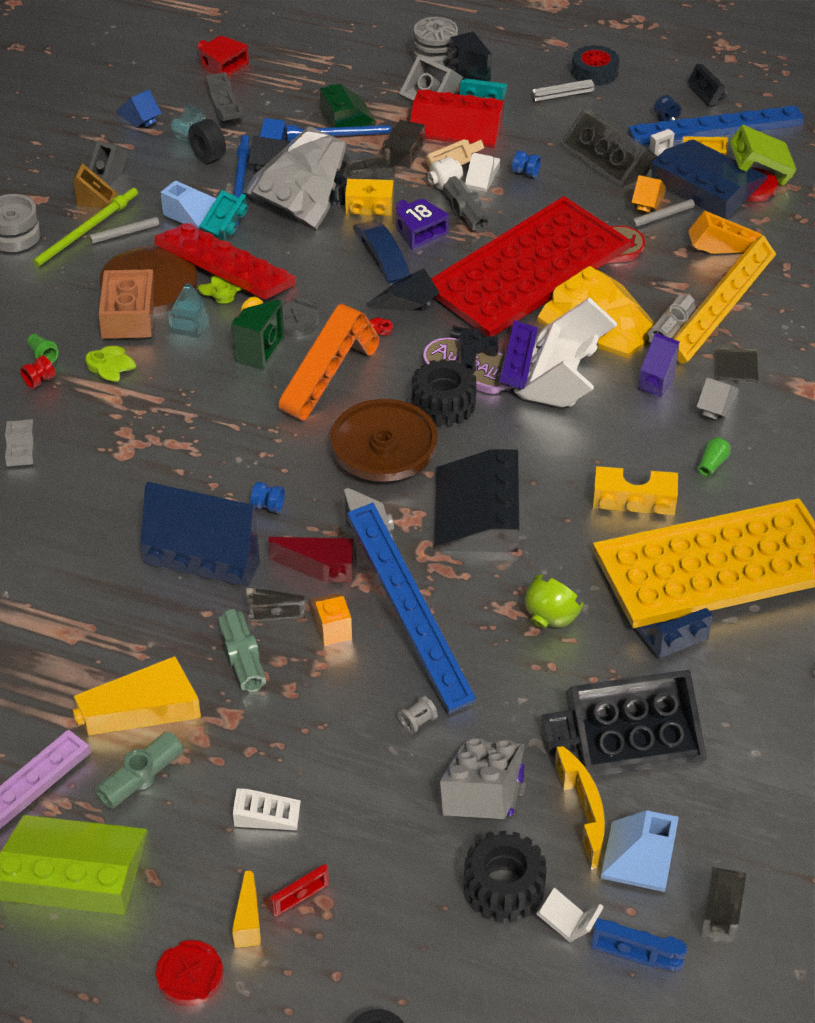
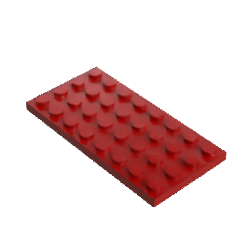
(526, 265)

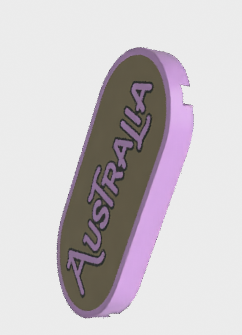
(487, 367)

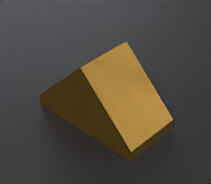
(91, 189)

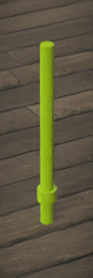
(117, 204)

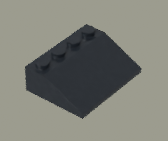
(478, 503)
(637, 723)

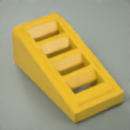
(246, 921)

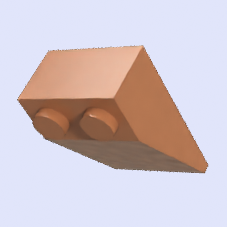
(126, 304)

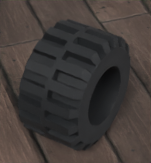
(444, 391)
(501, 898)

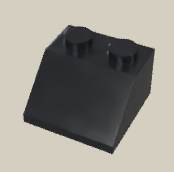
(470, 57)

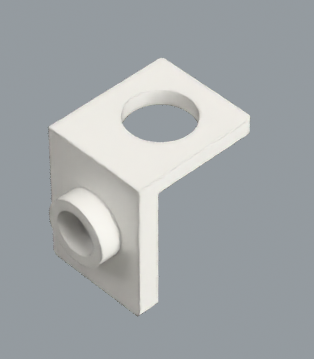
(567, 917)

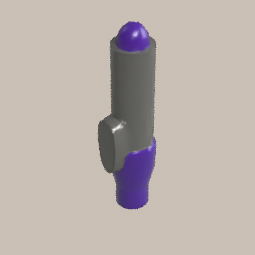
(519, 791)

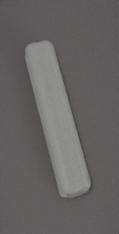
(562, 90)

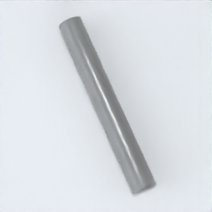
(662, 213)
(124, 230)

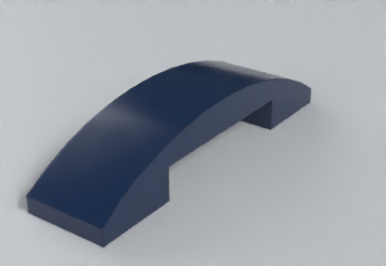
(385, 248)

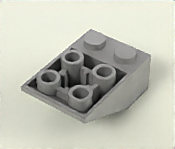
(481, 779)

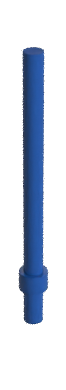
(243, 153)

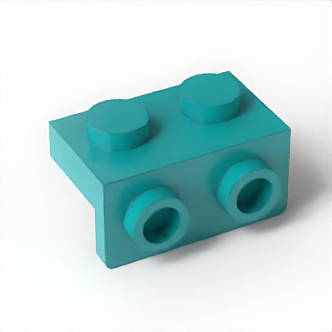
(483, 89)
(223, 215)

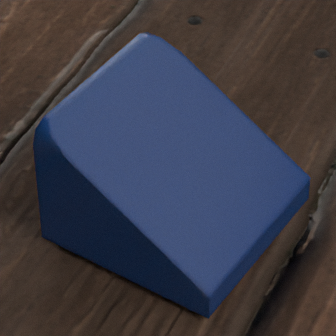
(273, 129)

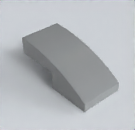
(19, 442)

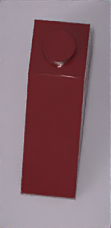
(318, 557)

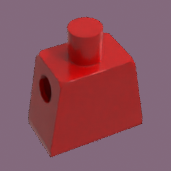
(223, 55)

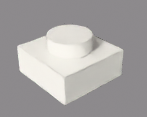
(661, 141)

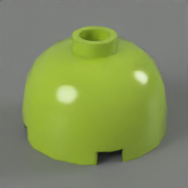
(551, 603)

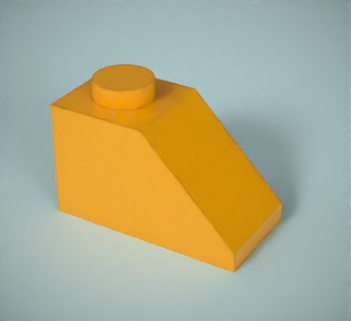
(648, 194)
(332, 618)

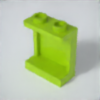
(755, 146)

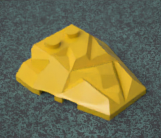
(614, 299)

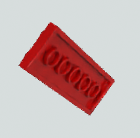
(225, 260)

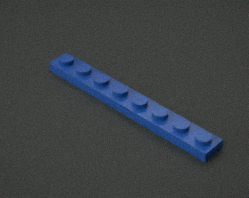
(720, 124)
(411, 608)

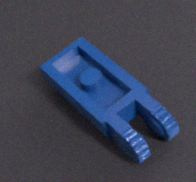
(638, 945)

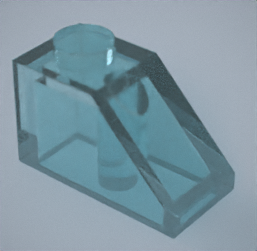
(188, 313)

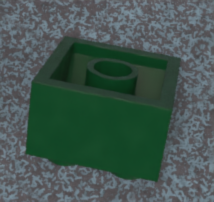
(344, 107)
(258, 333)

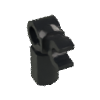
(473, 344)

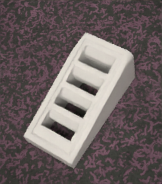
(256, 800)

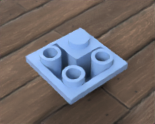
(185, 203)
(640, 850)

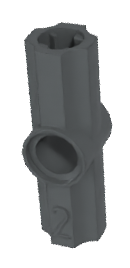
(466, 204)

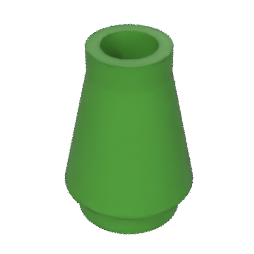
(42, 346)
(714, 454)

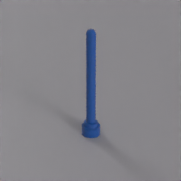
(293, 131)

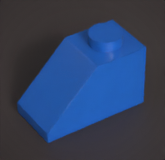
(140, 110)

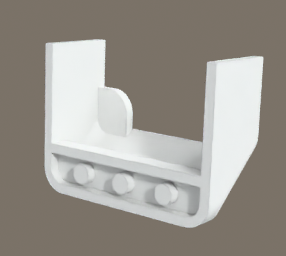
(557, 354)

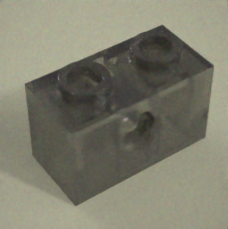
(405, 142)

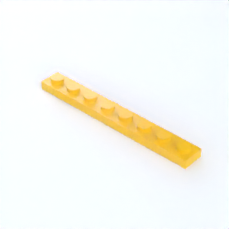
(723, 298)

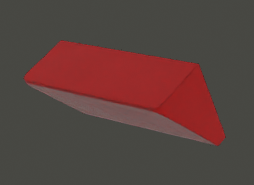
(297, 890)

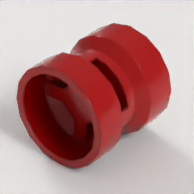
(39, 371)

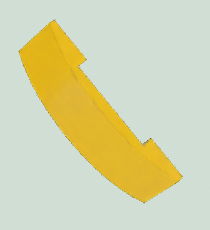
(574, 775)

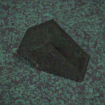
(723, 904)

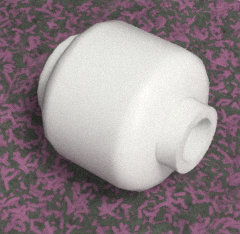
(442, 170)

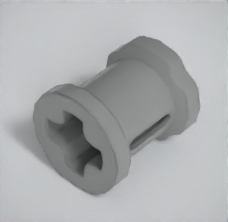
(424, 707)

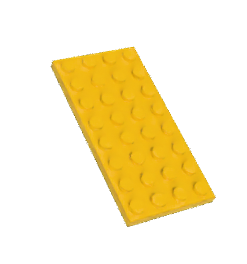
(711, 562)

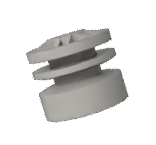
(433, 39)

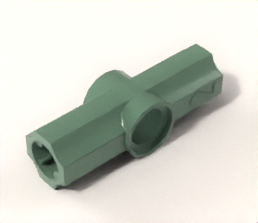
(242, 650)
(129, 777)

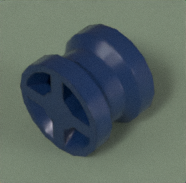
(667, 108)

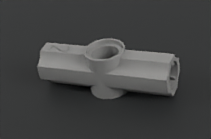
(673, 317)

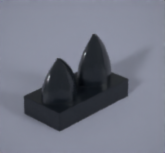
(707, 85)

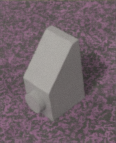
(716, 398)

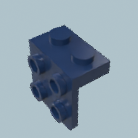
(677, 633)

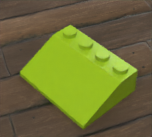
(71, 864)

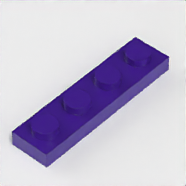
(518, 355)

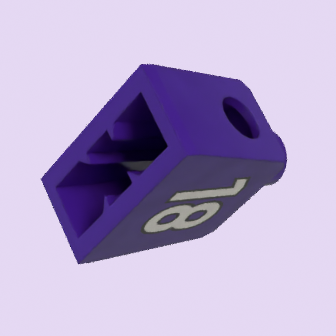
(420, 222)

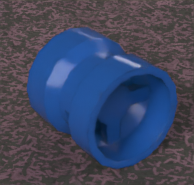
(526, 164)
(267, 497)

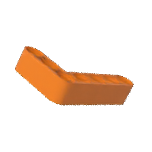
(343, 330)

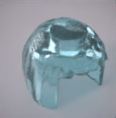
(190, 116)

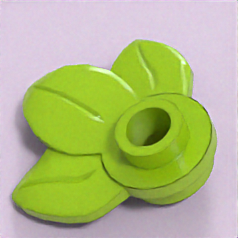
(220, 289)
(109, 362)

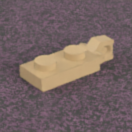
(458, 151)

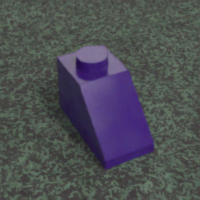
(659, 365)

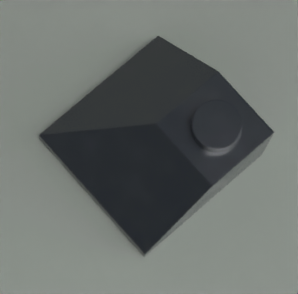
(407, 293)

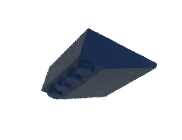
(706, 177)
(199, 534)

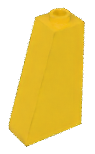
(138, 700)

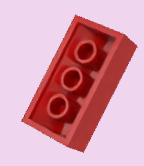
(458, 117)

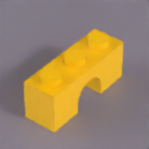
(615, 493)

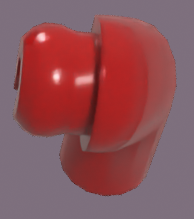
(382, 326)

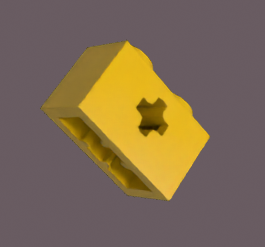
(369, 197)

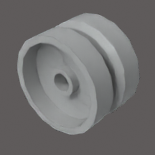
(18, 223)

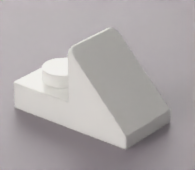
(481, 172)

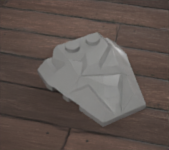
(301, 176)

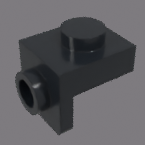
(560, 731)

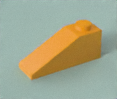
(720, 235)

